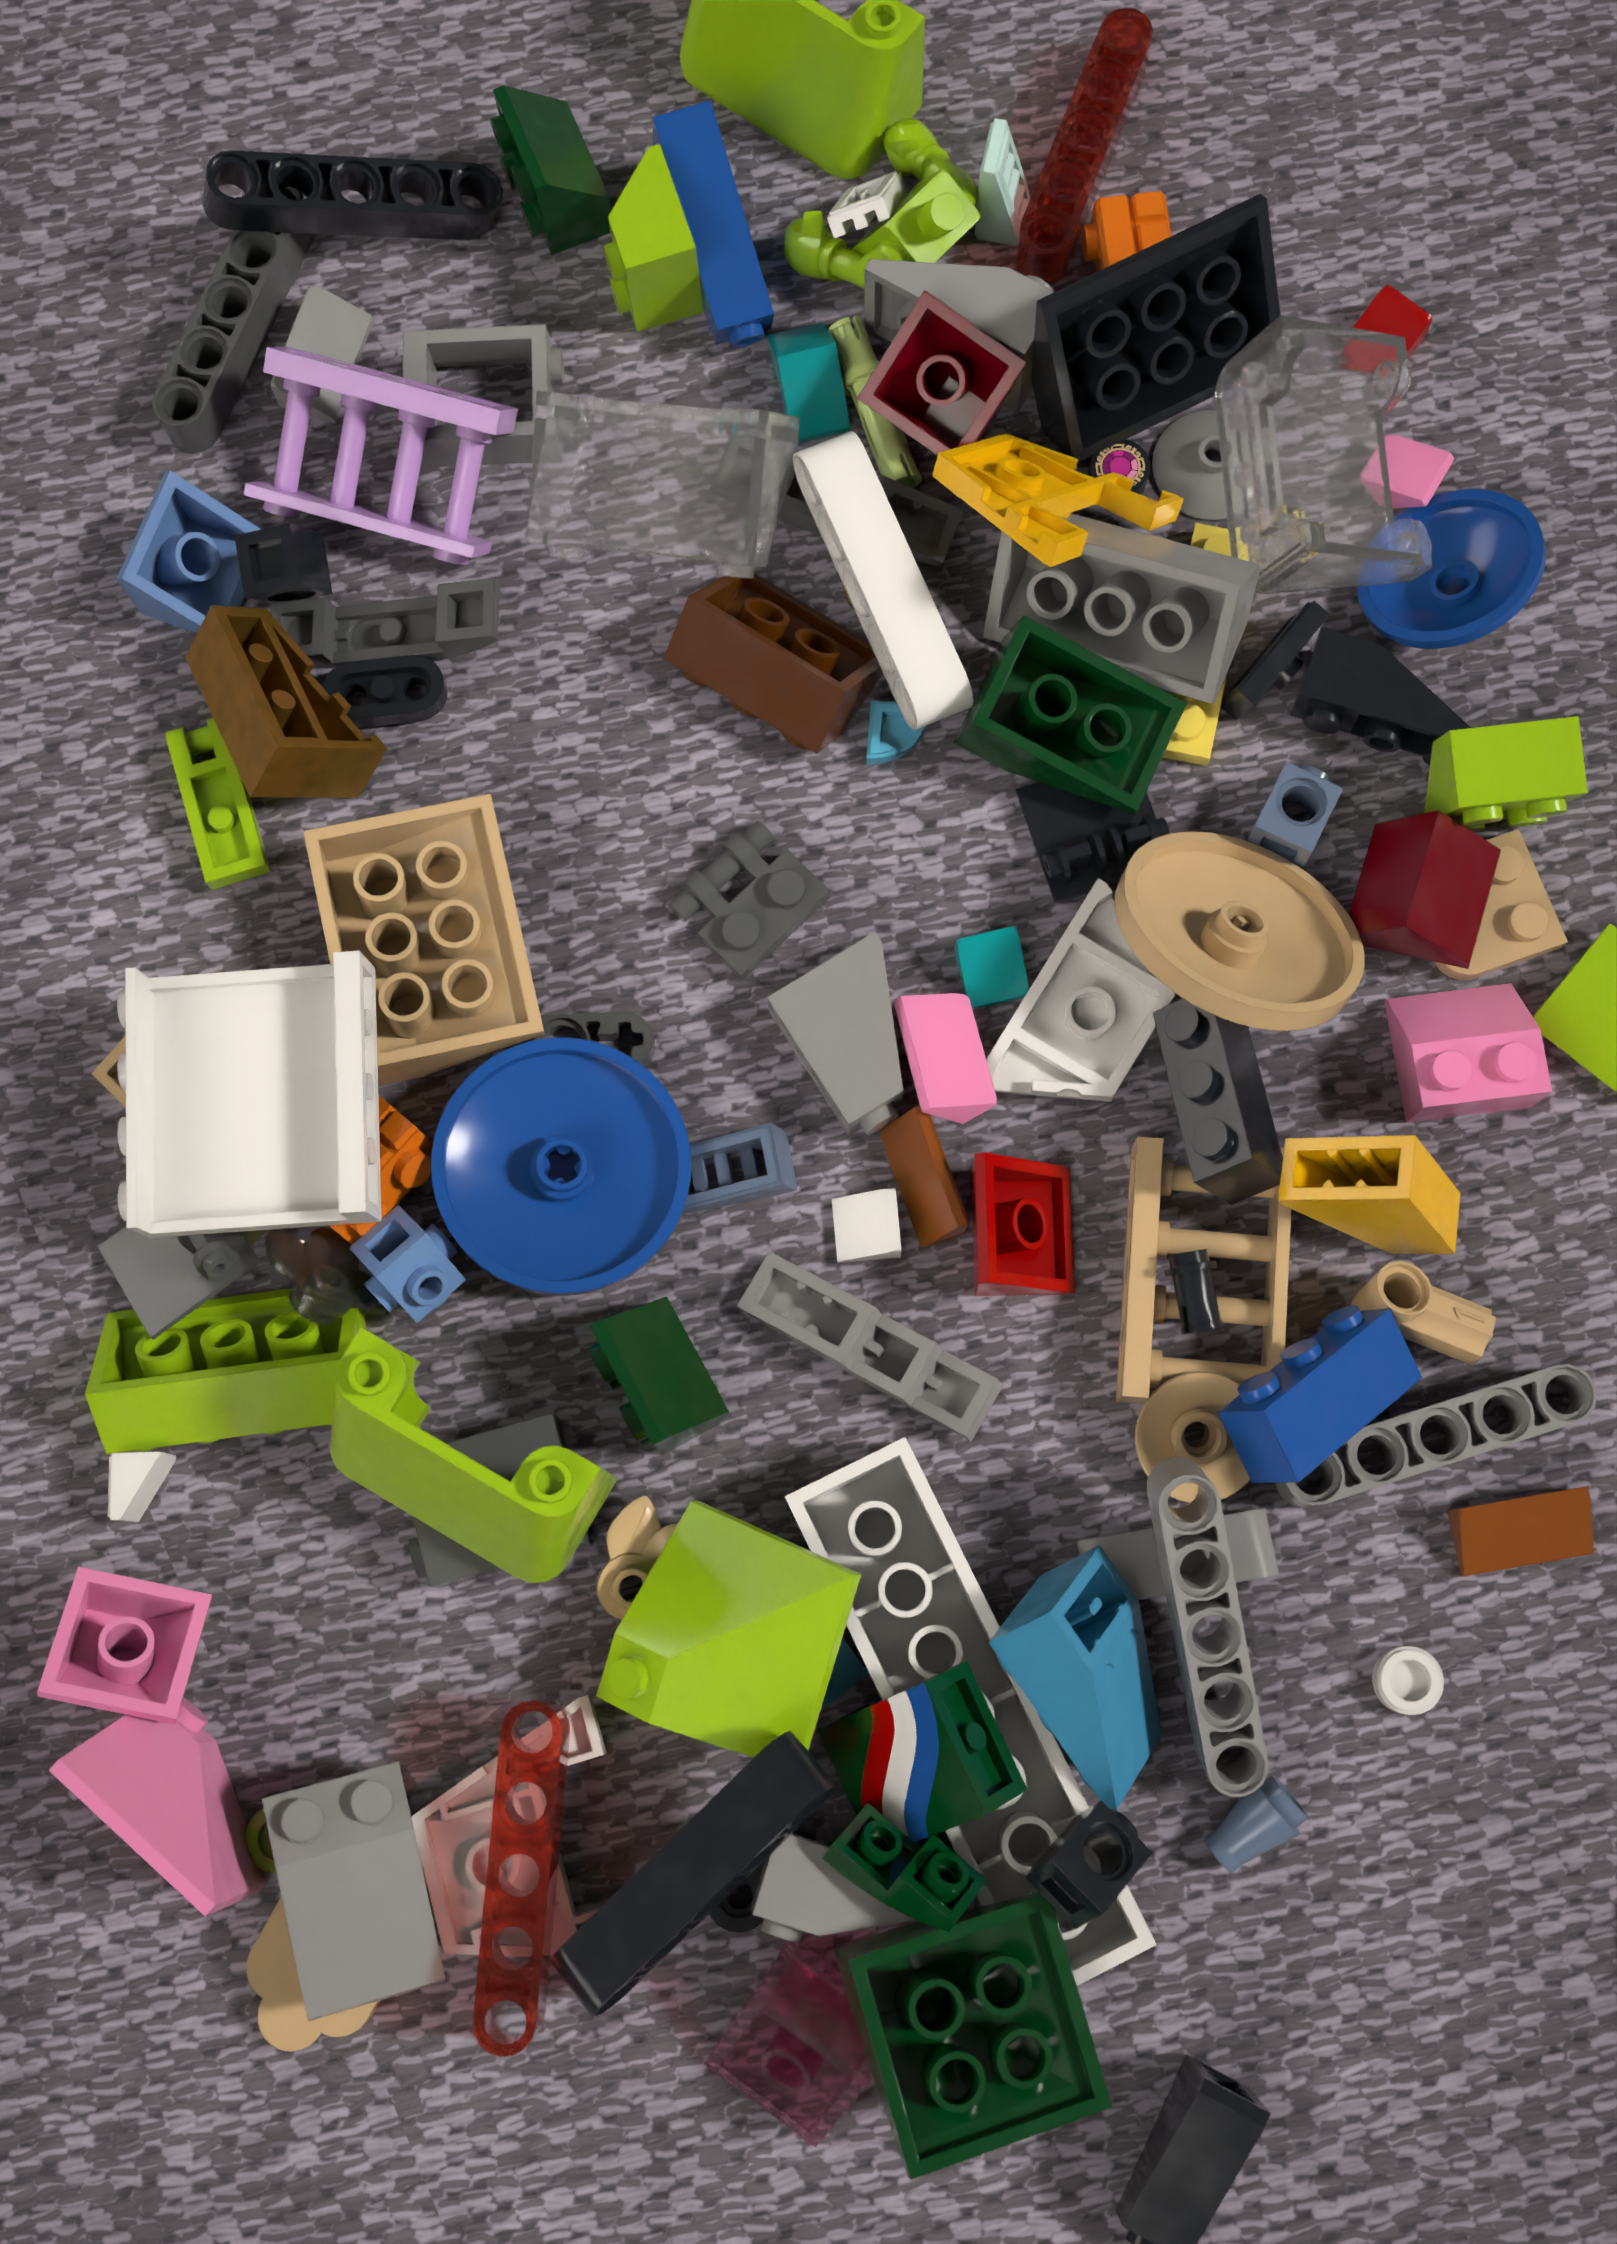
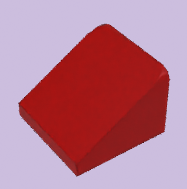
(1396, 315)

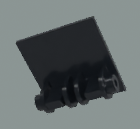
(1083, 838)

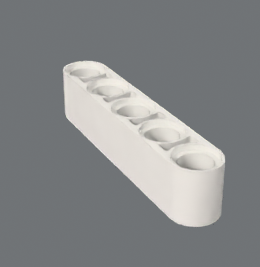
(882, 580)

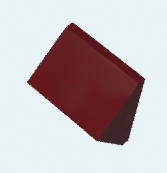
(1424, 888)

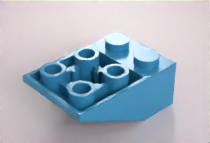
(1086, 1670)

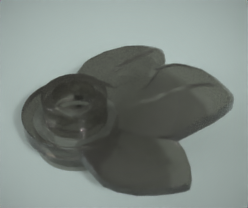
(321, 1274)

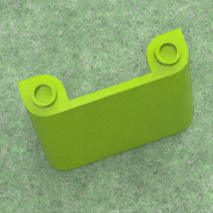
(809, 73)
(517, 1525)

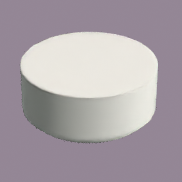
(1408, 1680)

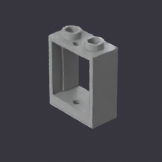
(482, 346)

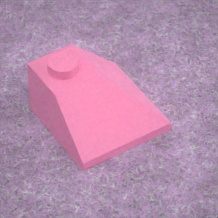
(125, 1645)

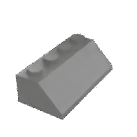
(1135, 601)

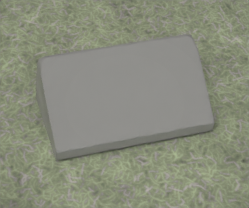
(330, 329)

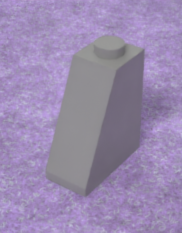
(845, 1034)

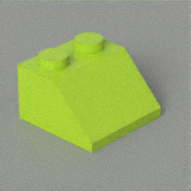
(652, 249)

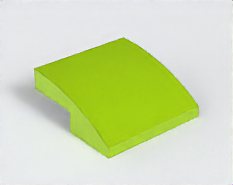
(1583, 1010)

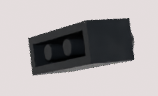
(1219, 1102)

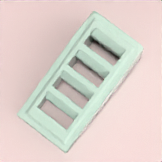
(1002, 188)

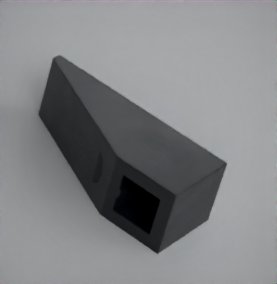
(1370, 694)

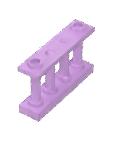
(418, 408)

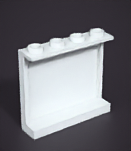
(250, 1099)

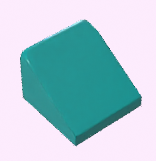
(992, 967)

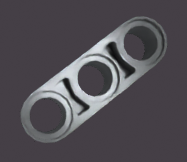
(1139, 1564)

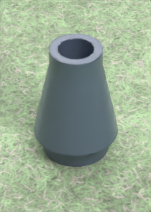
(1257, 1824)

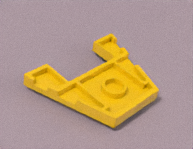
(1032, 488)

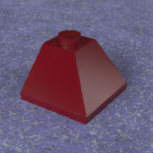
(942, 377)

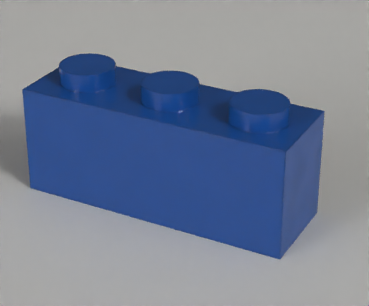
(1319, 1394)

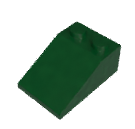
(1069, 718)

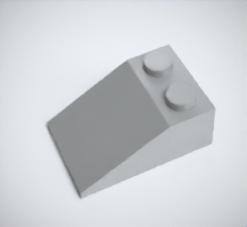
(988, 296)
(353, 1890)

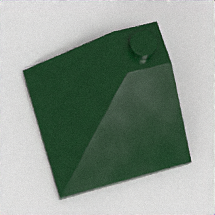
(973, 2031)

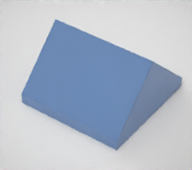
(184, 556)

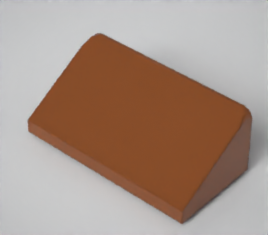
(924, 1178)
(1522, 1531)

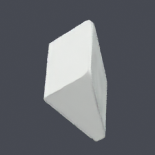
(867, 1226)
(134, 1482)

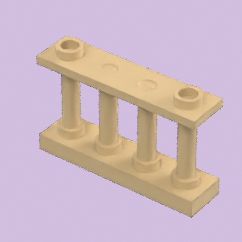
(1148, 1304)

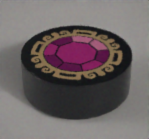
(1125, 459)

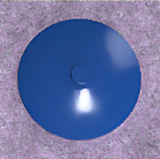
(561, 1166)

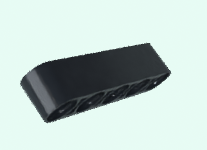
(328, 212)
(692, 1873)

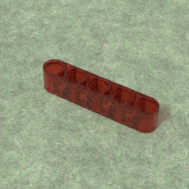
(1111, 72)
(504, 1904)

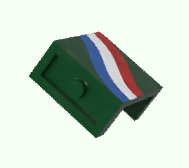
(925, 1755)

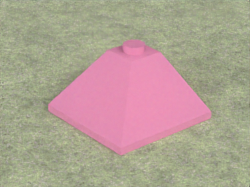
(170, 1803)

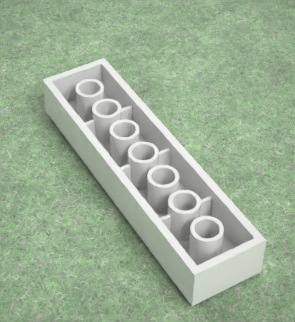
(924, 1614)

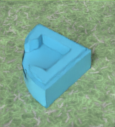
(889, 733)

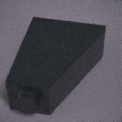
(1191, 2156)

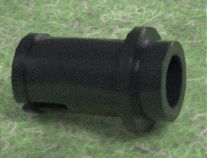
(1195, 1291)

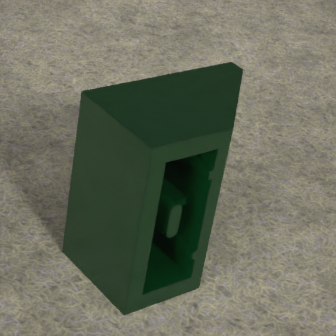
(550, 169)
(660, 1374)

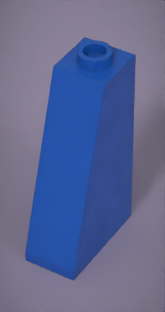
(727, 261)

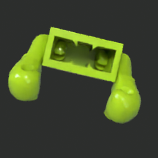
(919, 230)

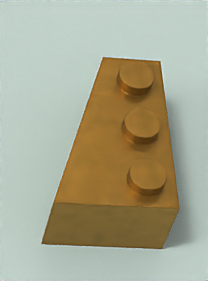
(273, 712)

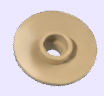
(1167, 1415)

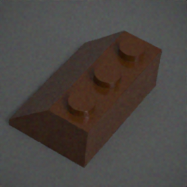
(774, 658)

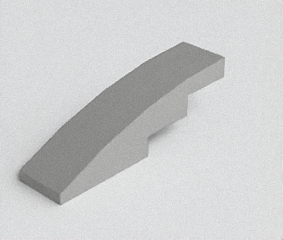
(870, 1345)

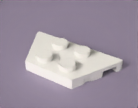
(1082, 1013)

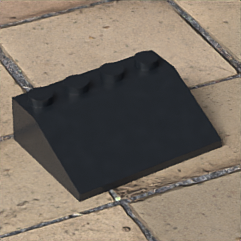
(1152, 330)

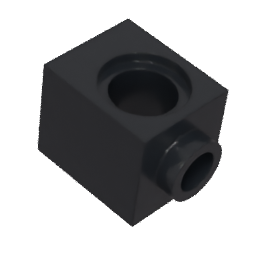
(283, 564)
(1067, 1879)

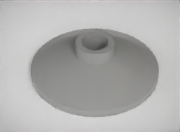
(1184, 469)

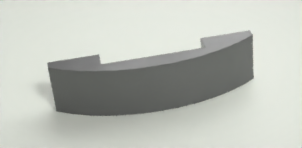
(435, 627)

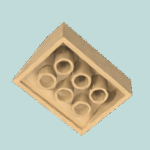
(438, 922)

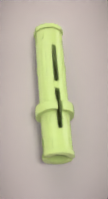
(885, 439)

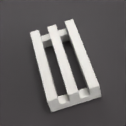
(865, 201)

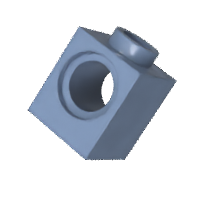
(1293, 838)

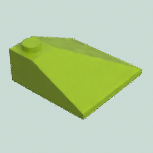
(730, 1635)

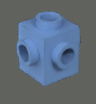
(408, 1264)

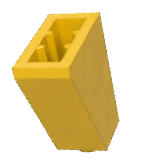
(1373, 1190)

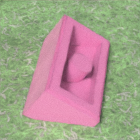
(945, 1055)

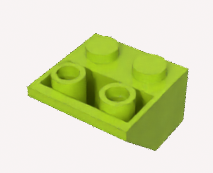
(1507, 772)

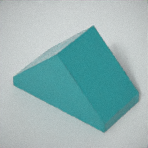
(810, 380)

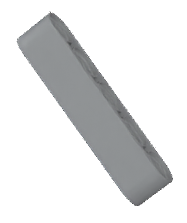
(1464, 1428)
(1216, 1656)

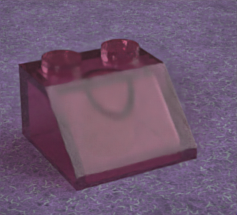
(795, 2044)

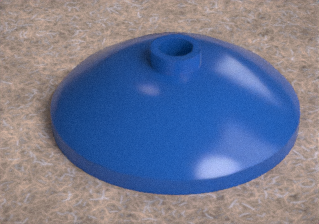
(1482, 574)

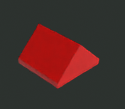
(1021, 1227)

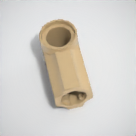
(1428, 1313)

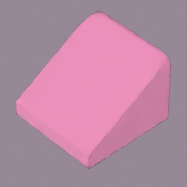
(1414, 470)

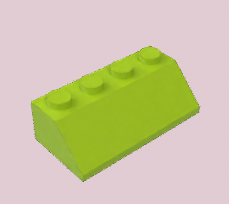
(216, 1373)

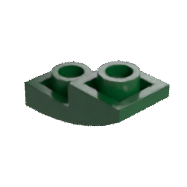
(919, 1882)

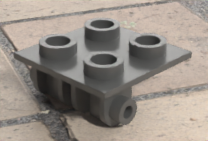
(175, 1273)

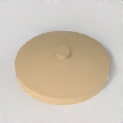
(1239, 931)

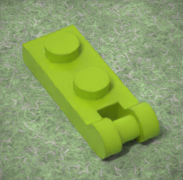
(217, 807)

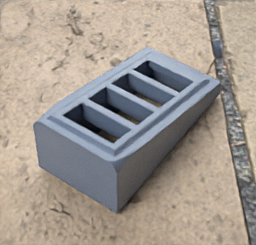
(778, 1161)

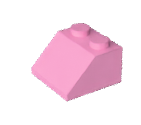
(1466, 1053)

